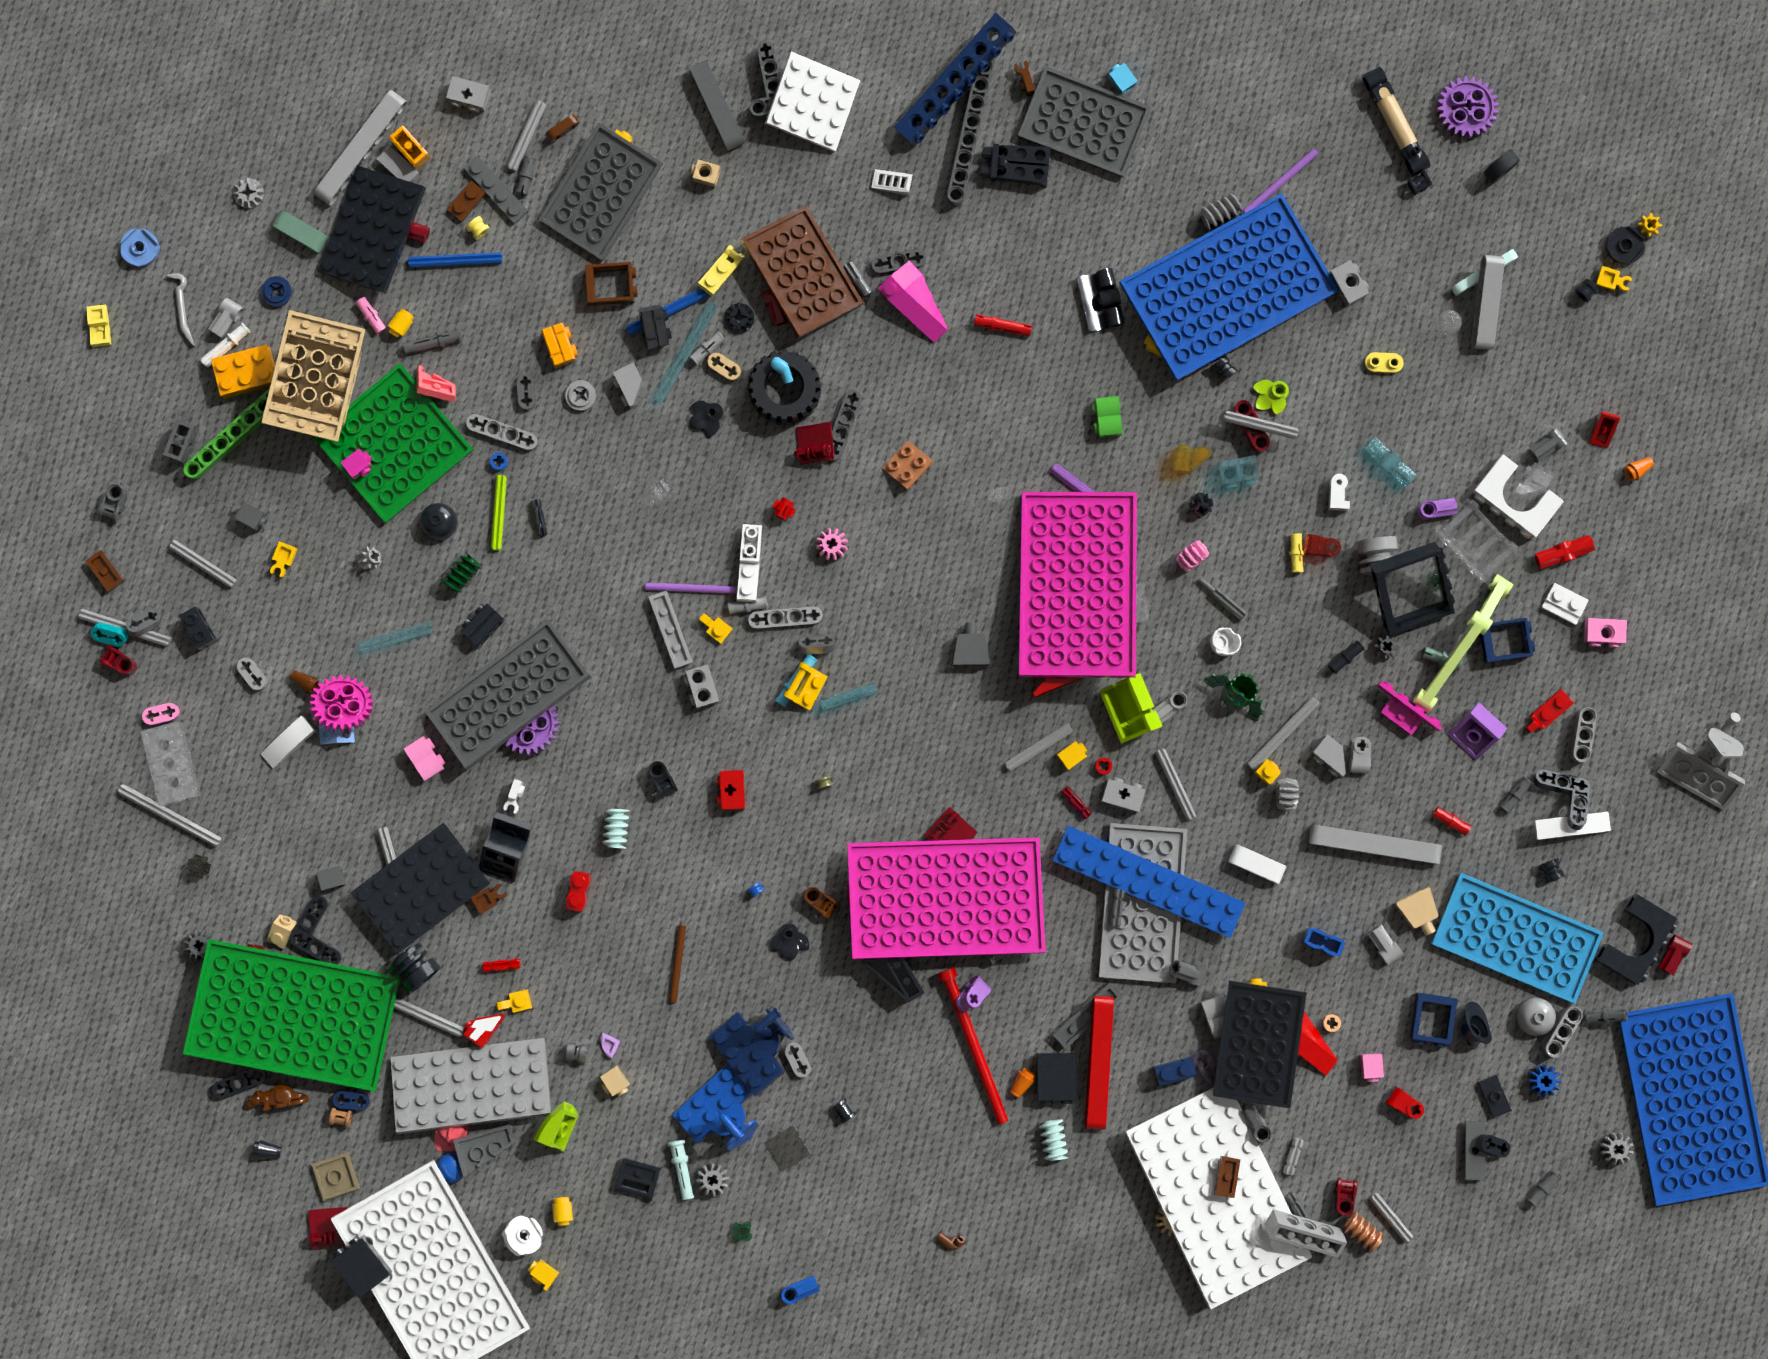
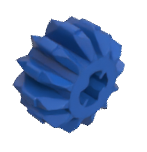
(1540, 1087)

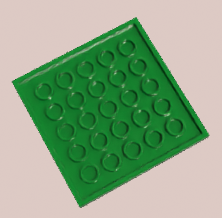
(405, 438)

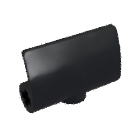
(1101, 300)

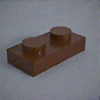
(466, 201)
(104, 571)
(1227, 1176)

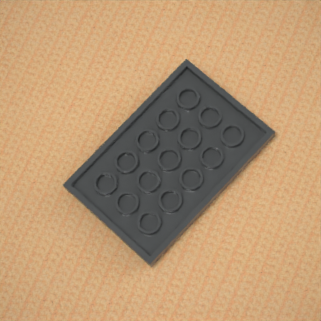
(1084, 121)
(601, 191)

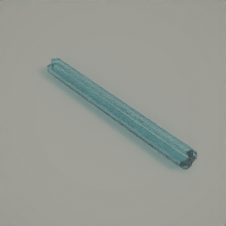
(685, 352)

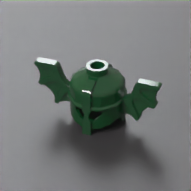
(1238, 692)

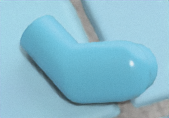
(782, 367)

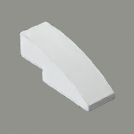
(288, 741)

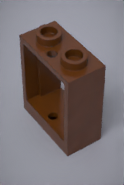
(609, 267)

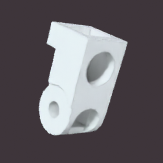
(1337, 493)

